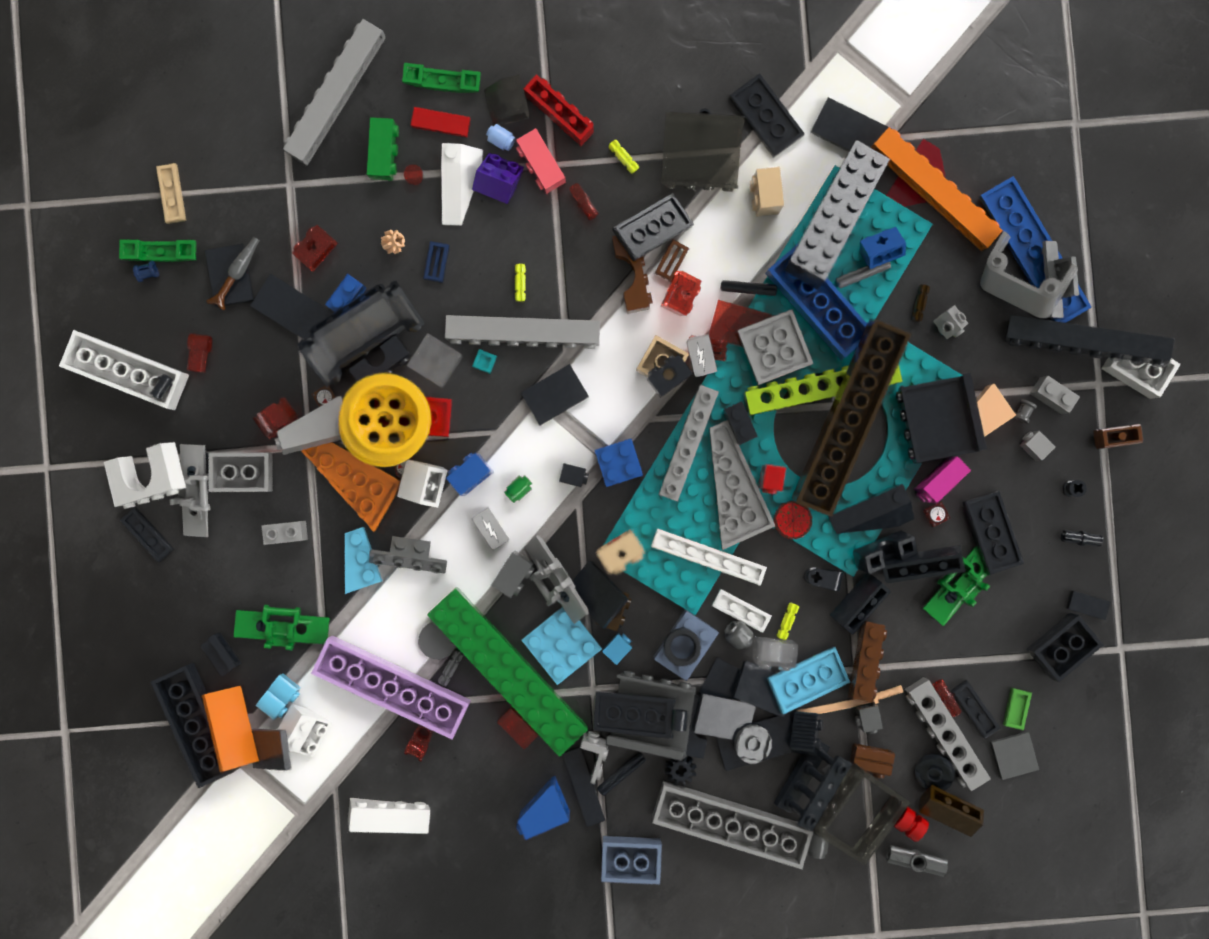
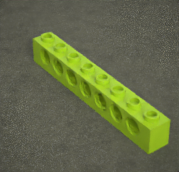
(755, 405)

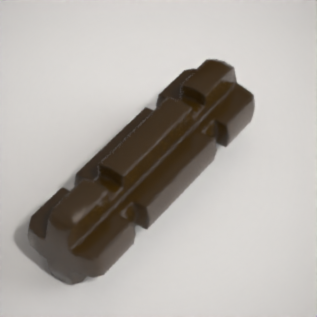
(920, 303)

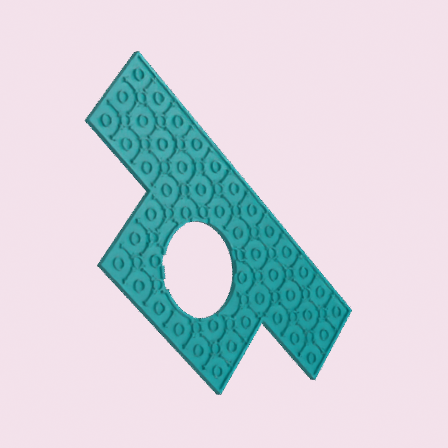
(697, 511)

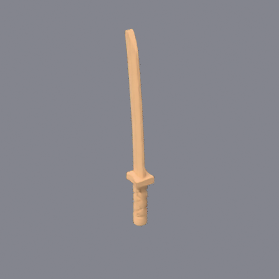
(852, 702)

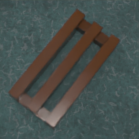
(664, 274)

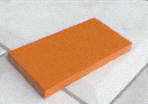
(230, 728)

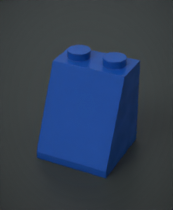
(544, 811)

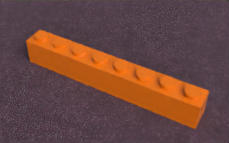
(937, 189)

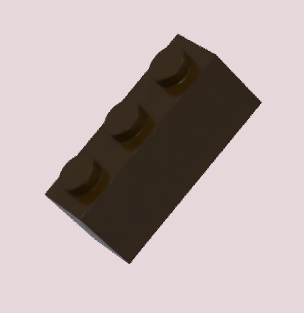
(951, 811)

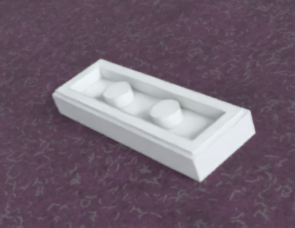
(741, 610)

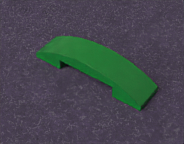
(441, 80)
(158, 250)

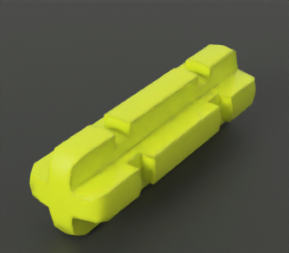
(623, 156)
(520, 282)
(787, 621)

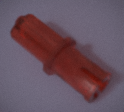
(583, 201)
(947, 697)

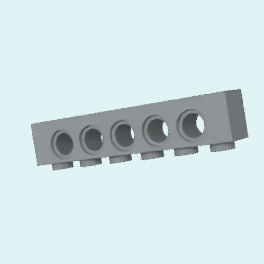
(688, 443)
(976, 774)

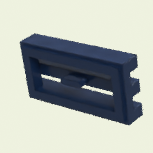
(443, 265)

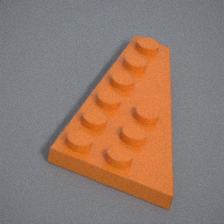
(360, 484)

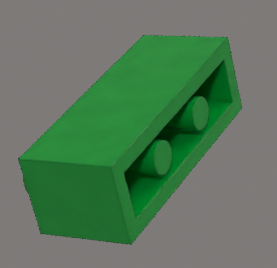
(382, 149)

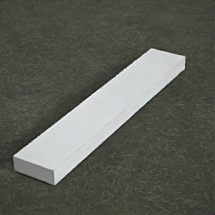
(708, 557)

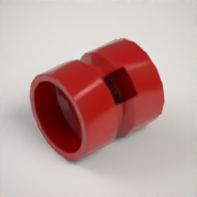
(912, 824)

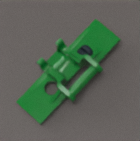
(964, 590)
(280, 633)

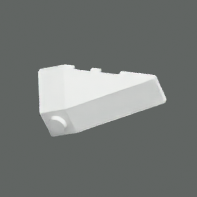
(458, 174)

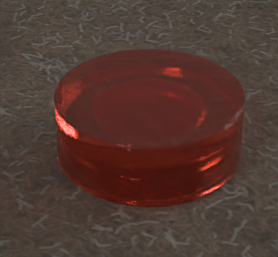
(413, 174)

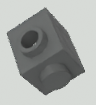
(868, 718)

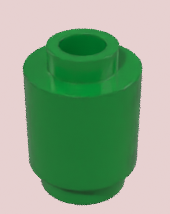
(518, 488)

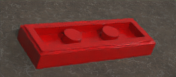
(440, 122)

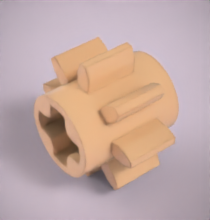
(392, 241)

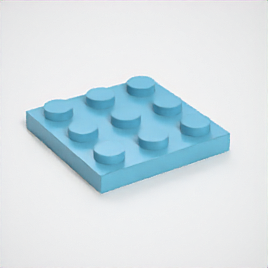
(561, 645)

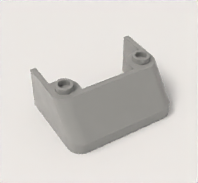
(1035, 301)

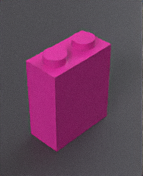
(941, 480)

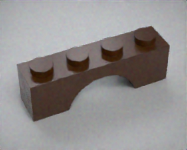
(636, 296)

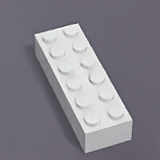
(121, 369)

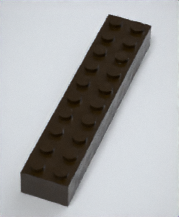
(851, 416)

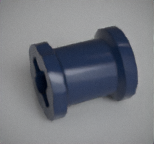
(145, 271)

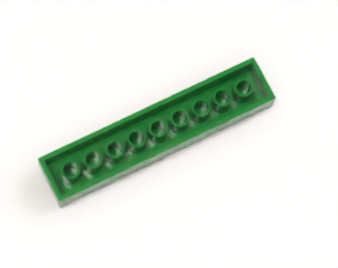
(508, 671)

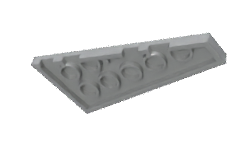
(739, 500)

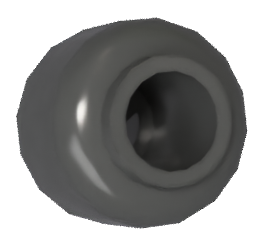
(739, 635)

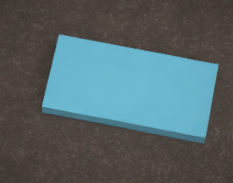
(808, 680)

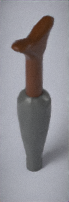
(235, 272)

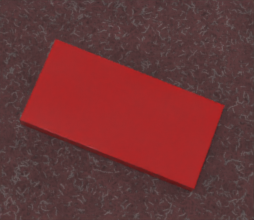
(440, 416)

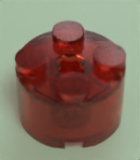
(275, 418)

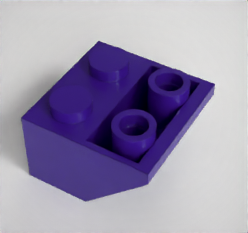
(497, 178)

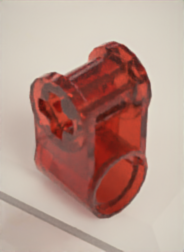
(418, 743)

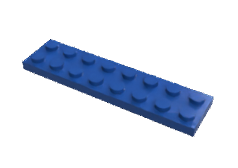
(1016, 216)

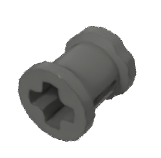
(1025, 411)

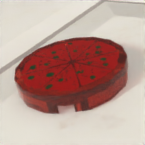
(792, 520)

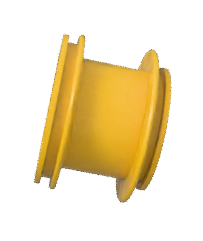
(384, 389)

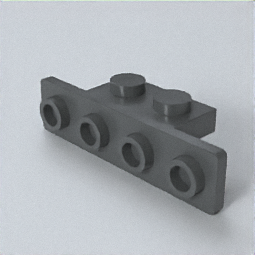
(1057, 269)
(408, 554)

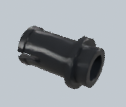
(161, 386)

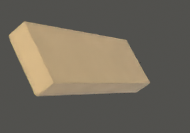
(171, 193)

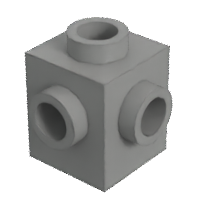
(951, 322)

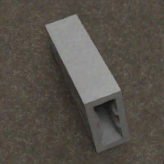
(312, 429)

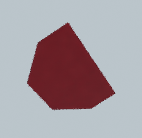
(901, 191)

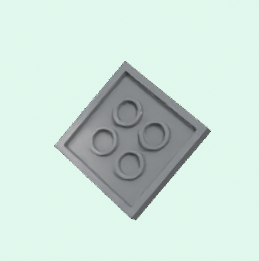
(775, 347)

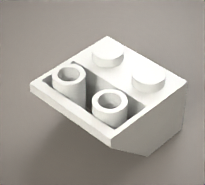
(422, 483)
(304, 729)

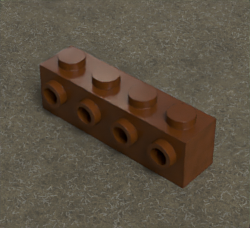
(867, 661)

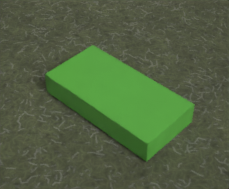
(1017, 708)

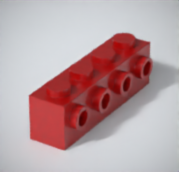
(559, 110)

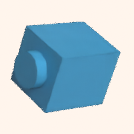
(617, 648)

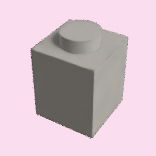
(1037, 445)

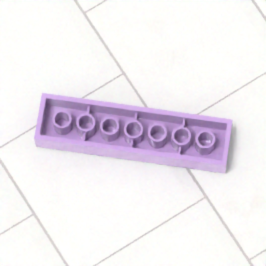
(391, 686)

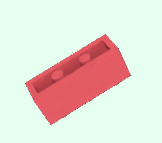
(540, 161)

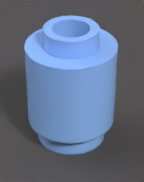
(500, 137)

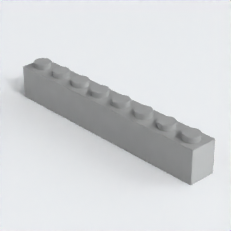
(334, 92)
(522, 330)

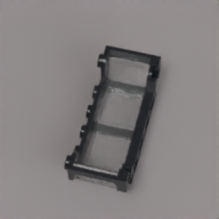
(358, 329)

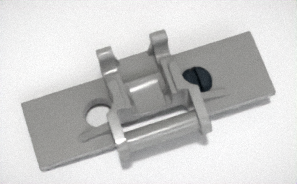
(195, 494)
(564, 588)

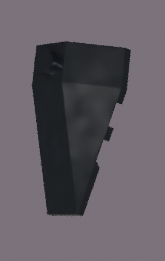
(881, 511)

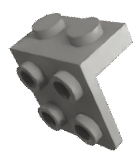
(594, 743)

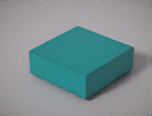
(484, 361)

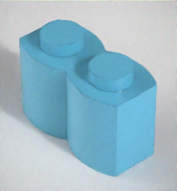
(278, 697)

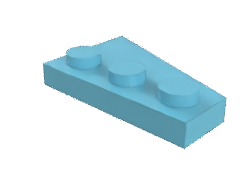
(358, 570)

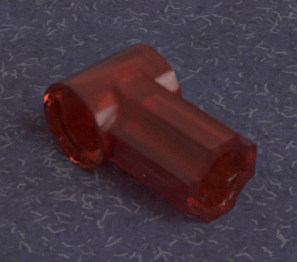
(199, 348)

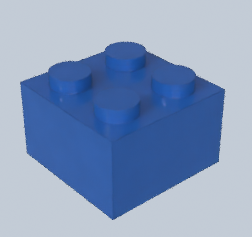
(618, 462)
(469, 474)

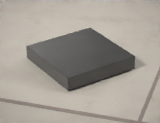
(1014, 755)

